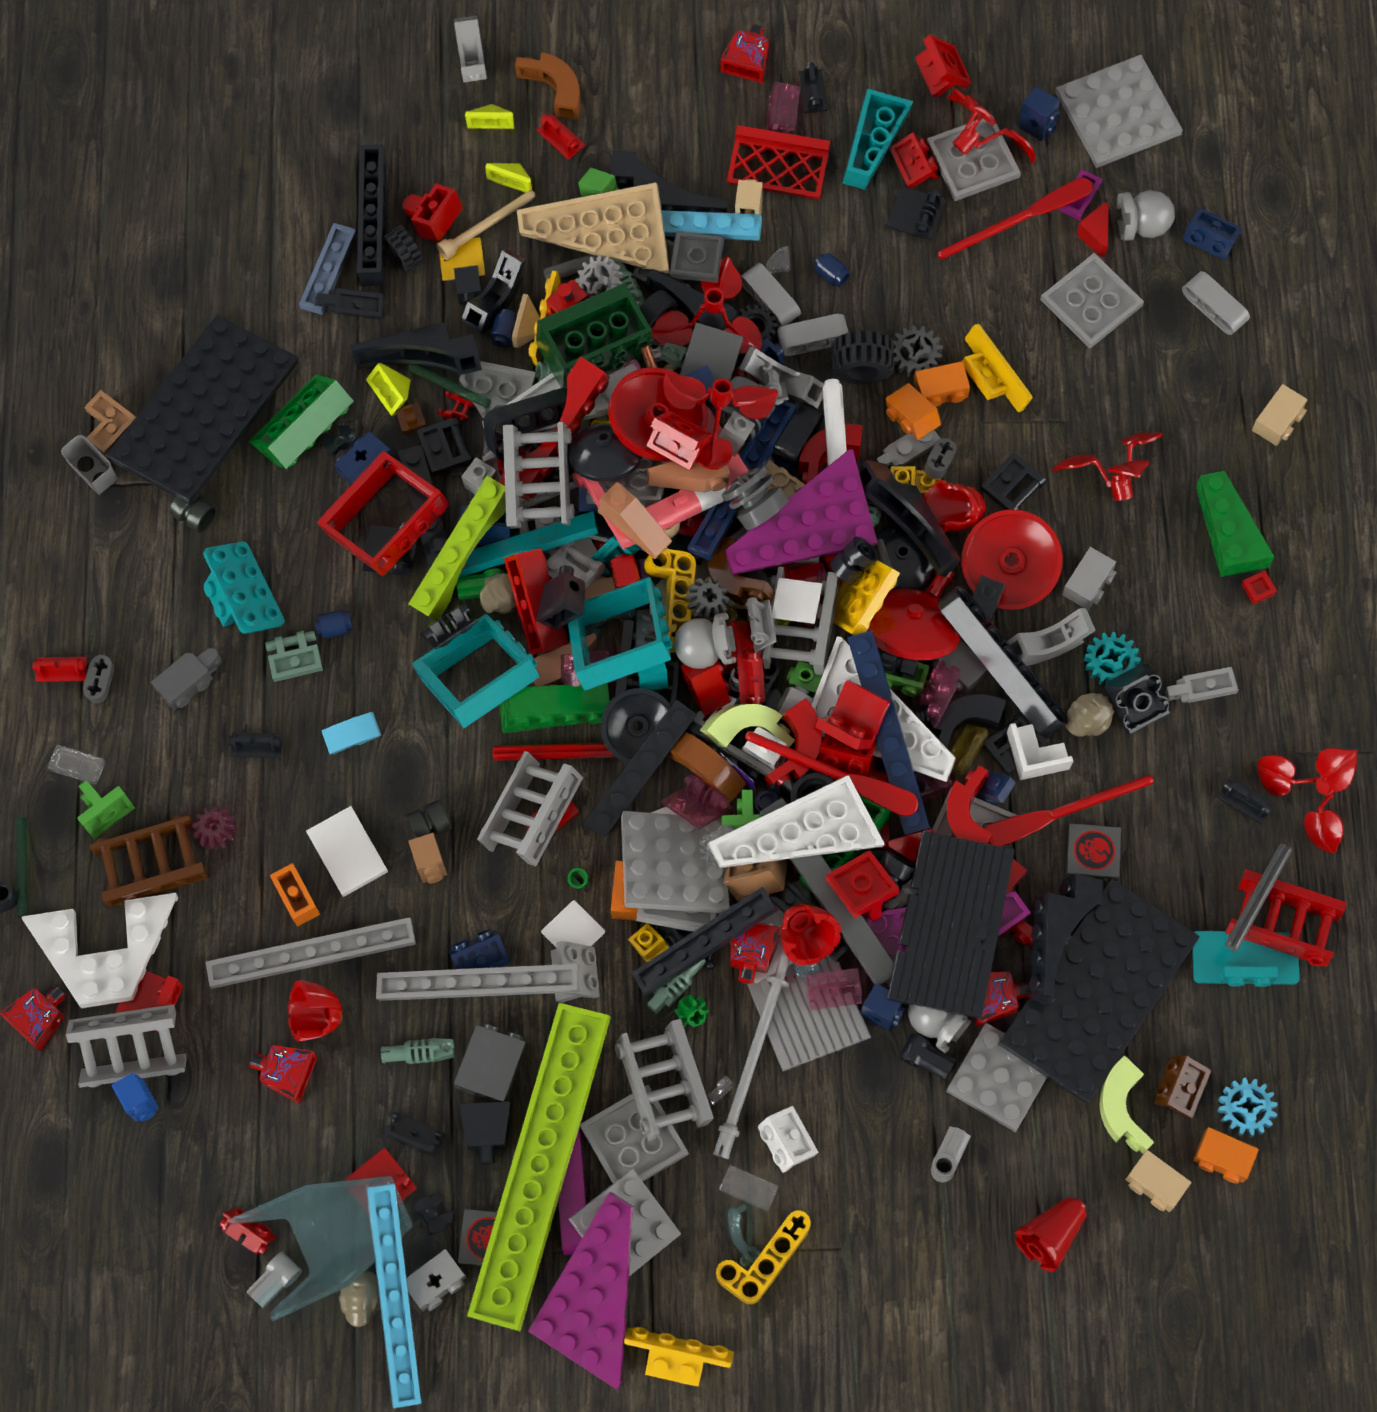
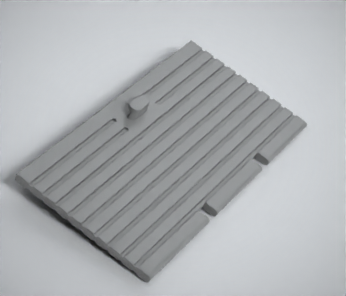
(794, 1029)

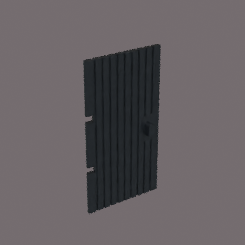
(951, 925)

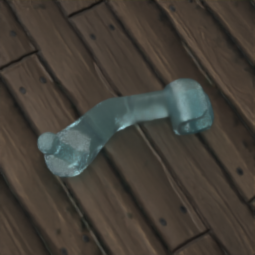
(594, 628)
(748, 1254)

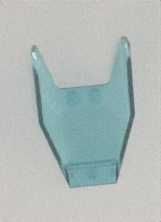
(332, 1234)

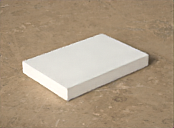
(347, 851)

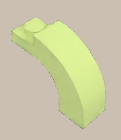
(730, 720)
(1113, 1105)

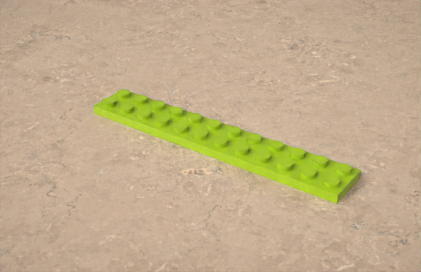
(539, 1167)

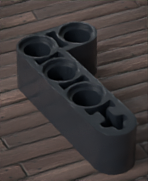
(525, 415)

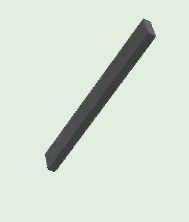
(854, 931)

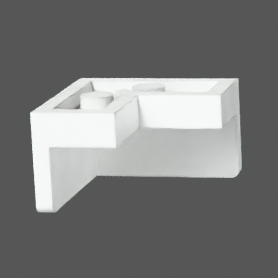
(1031, 759)

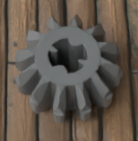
(713, 594)

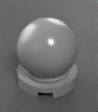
(1147, 214)
(703, 642)
(938, 1025)

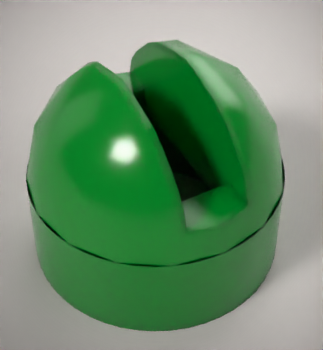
(574, 882)

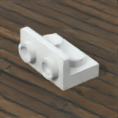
(787, 1138)

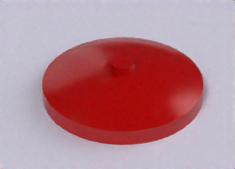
(637, 402)
(1016, 552)
(913, 626)

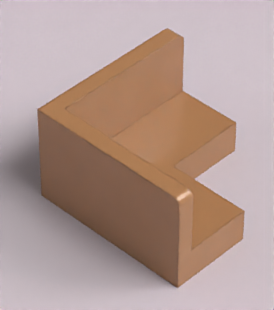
(113, 420)
(748, 878)

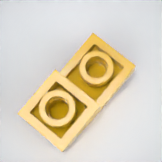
(911, 476)
(648, 942)

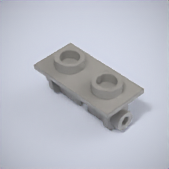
(772, 381)
(761, 623)

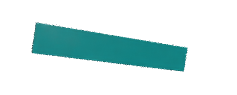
(545, 538)

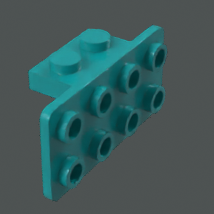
(240, 589)
(1248, 965)

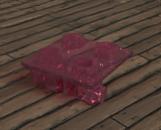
(939, 691)
(698, 802)

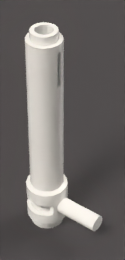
(834, 420)

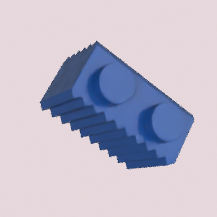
(135, 1097)

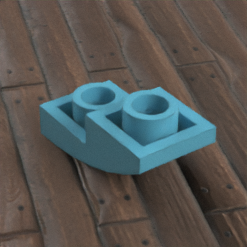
(351, 733)

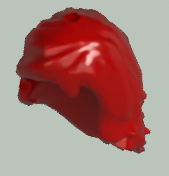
(955, 505)

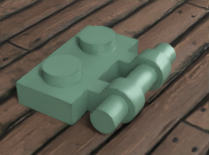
(294, 662)

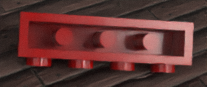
(527, 578)

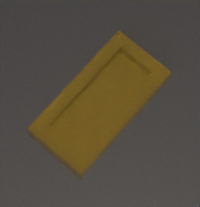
(967, 747)

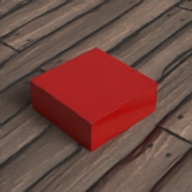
(1259, 587)

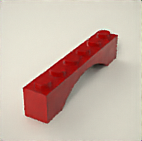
(583, 386)

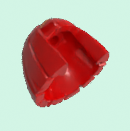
(809, 934)
(313, 1011)

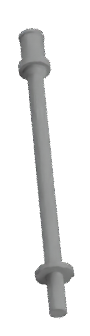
(729, 1129)

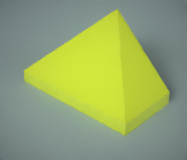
(490, 118)
(509, 175)
(389, 386)

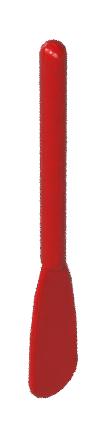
(1058, 198)
(880, 792)
(1022, 825)

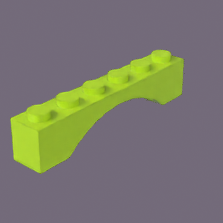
(439, 583)

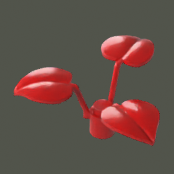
(969, 136)
(674, 325)
(753, 403)
(1120, 481)
(1336, 771)

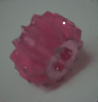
(205, 832)

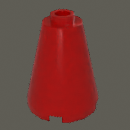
(1051, 1233)

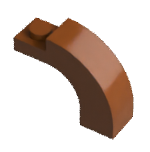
(559, 76)
(707, 765)

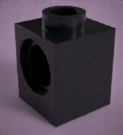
(467, 283)

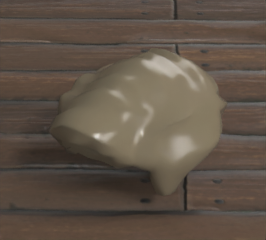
(498, 594)
(1089, 715)
(361, 1299)

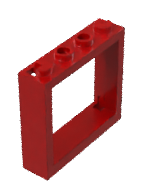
(362, 491)

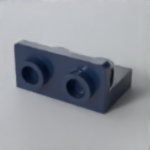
(1212, 233)
(482, 952)

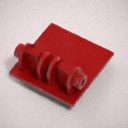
(384, 1165)

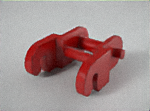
(453, 413)

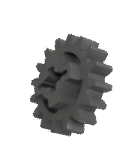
(906, 345)

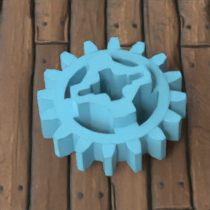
(1248, 1119)

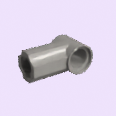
(950, 1153)
(278, 1275)

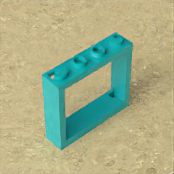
(628, 662)
(492, 694)

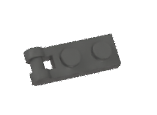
(644, 628)

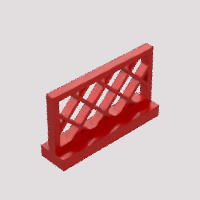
(783, 143)

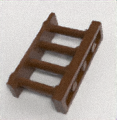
(166, 879)

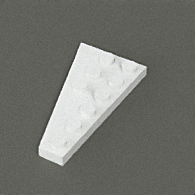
(813, 825)

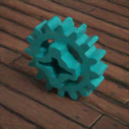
(1116, 649)

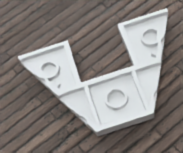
(104, 975)

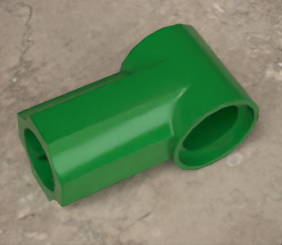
(471, 586)

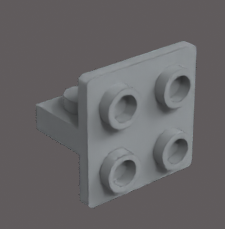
(585, 957)

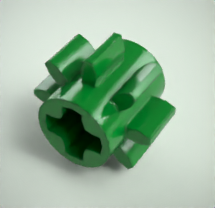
(692, 1010)

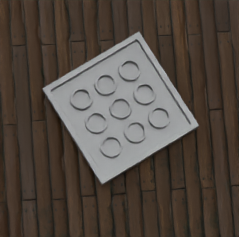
(1118, 111)
(665, 865)

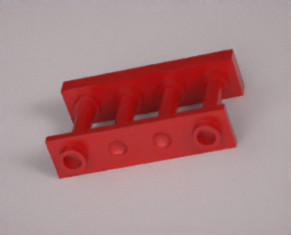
(1303, 901)

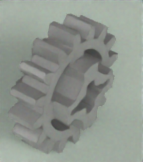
(599, 275)

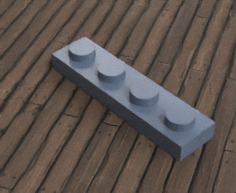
(328, 266)

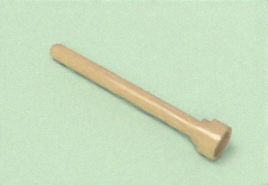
(448, 247)

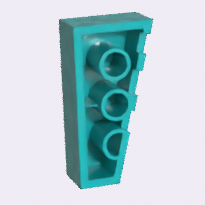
(876, 130)

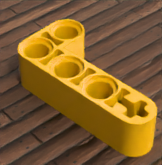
(674, 577)
(769, 1254)

